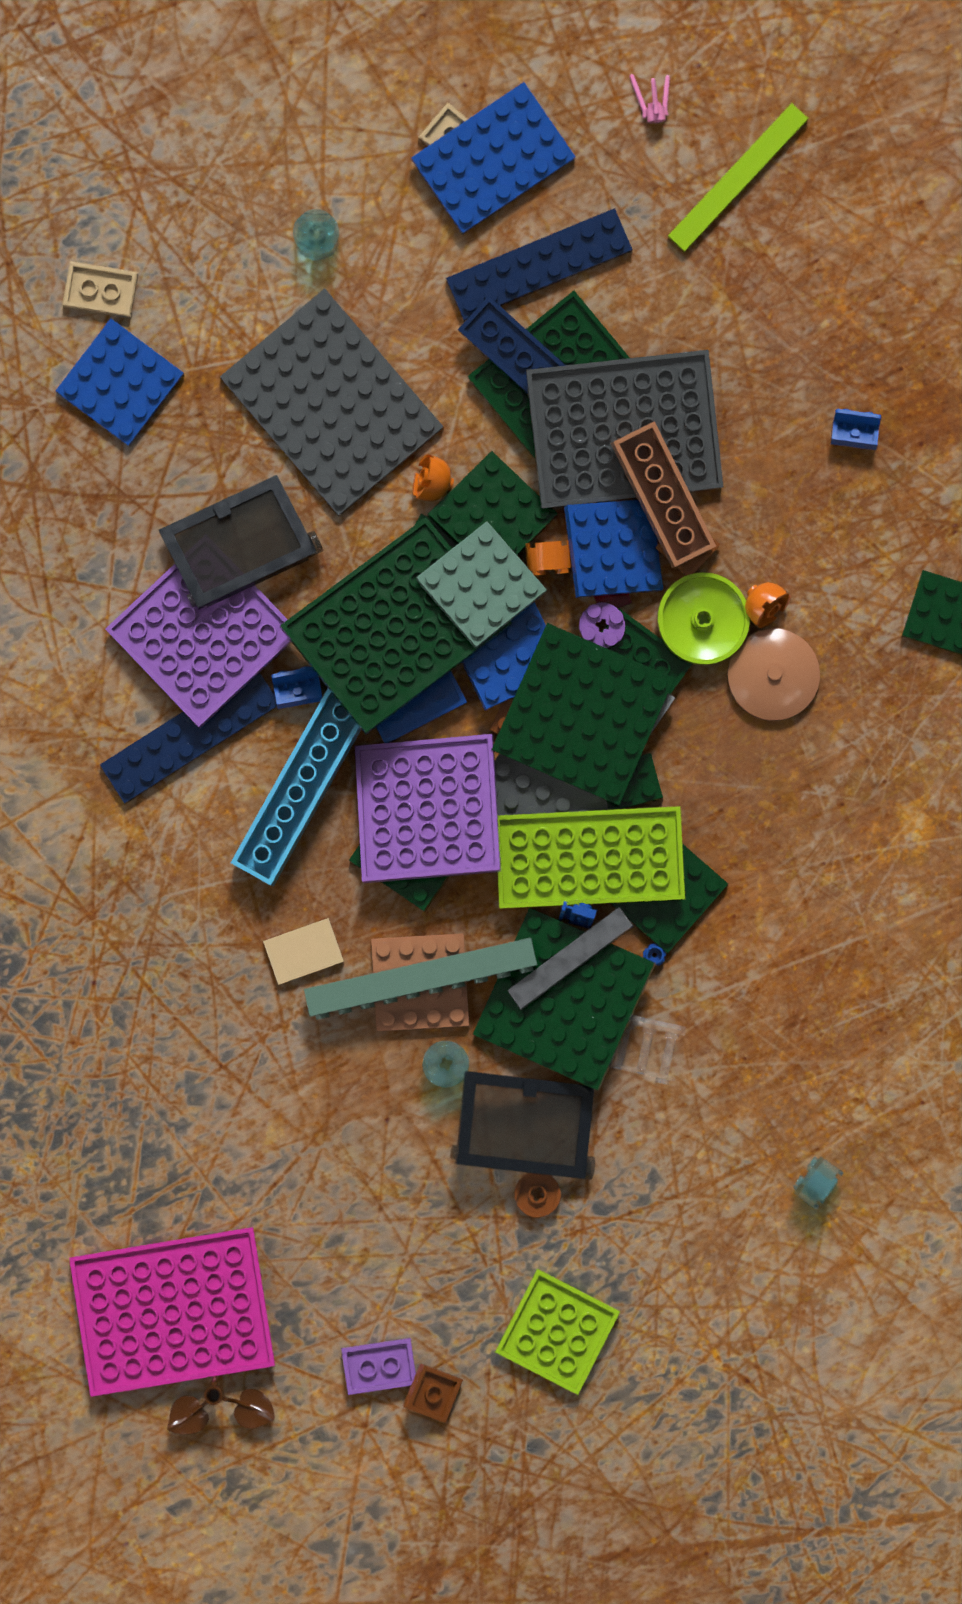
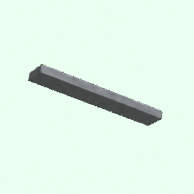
(570, 958)

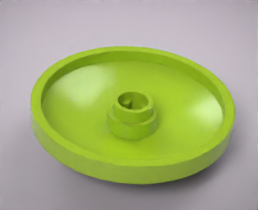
(703, 618)

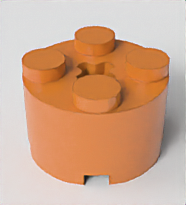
(548, 557)

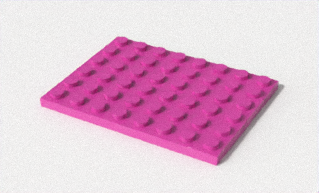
(172, 1311)

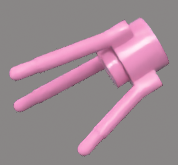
(655, 111)

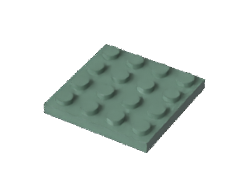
(481, 585)

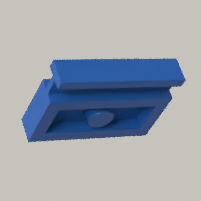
(579, 915)

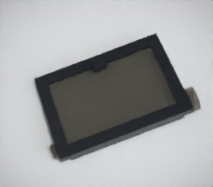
(238, 543)
(525, 1126)

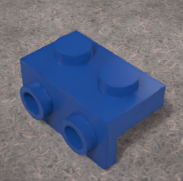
(855, 429)
(296, 687)

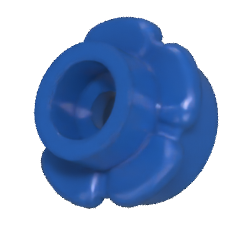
(654, 948)

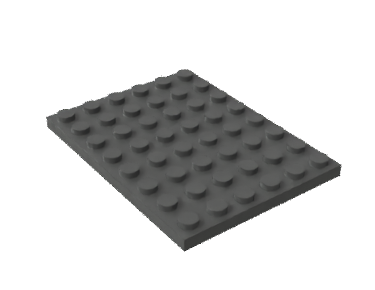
(331, 402)
(592, 404)

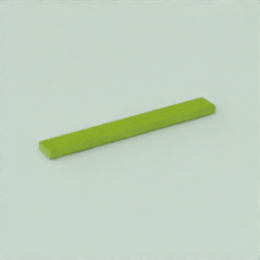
(738, 177)

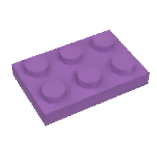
(379, 1366)

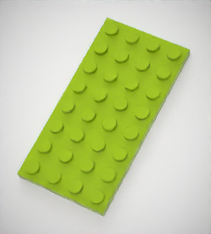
(591, 857)

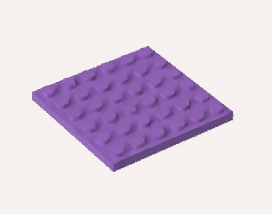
(202, 653)
(427, 808)

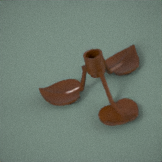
(189, 1416)

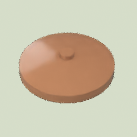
(773, 674)

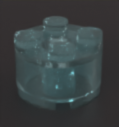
(305, 228)
(433, 1058)
(818, 1182)

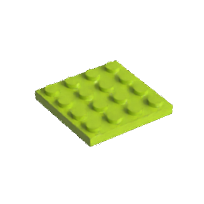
(557, 1331)

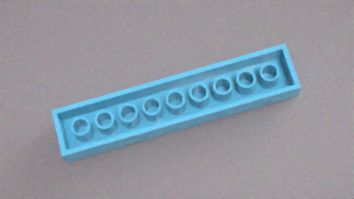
(297, 791)

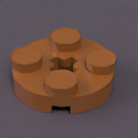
(544, 1205)

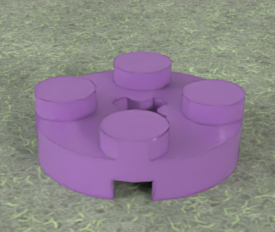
(613, 618)

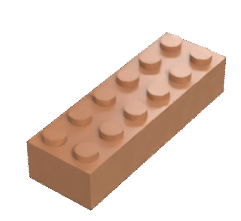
(663, 494)

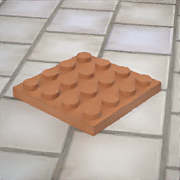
(428, 1010)

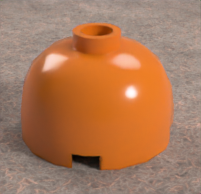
(433, 479)
(764, 602)

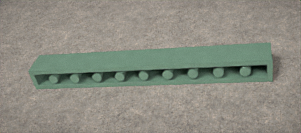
(420, 977)

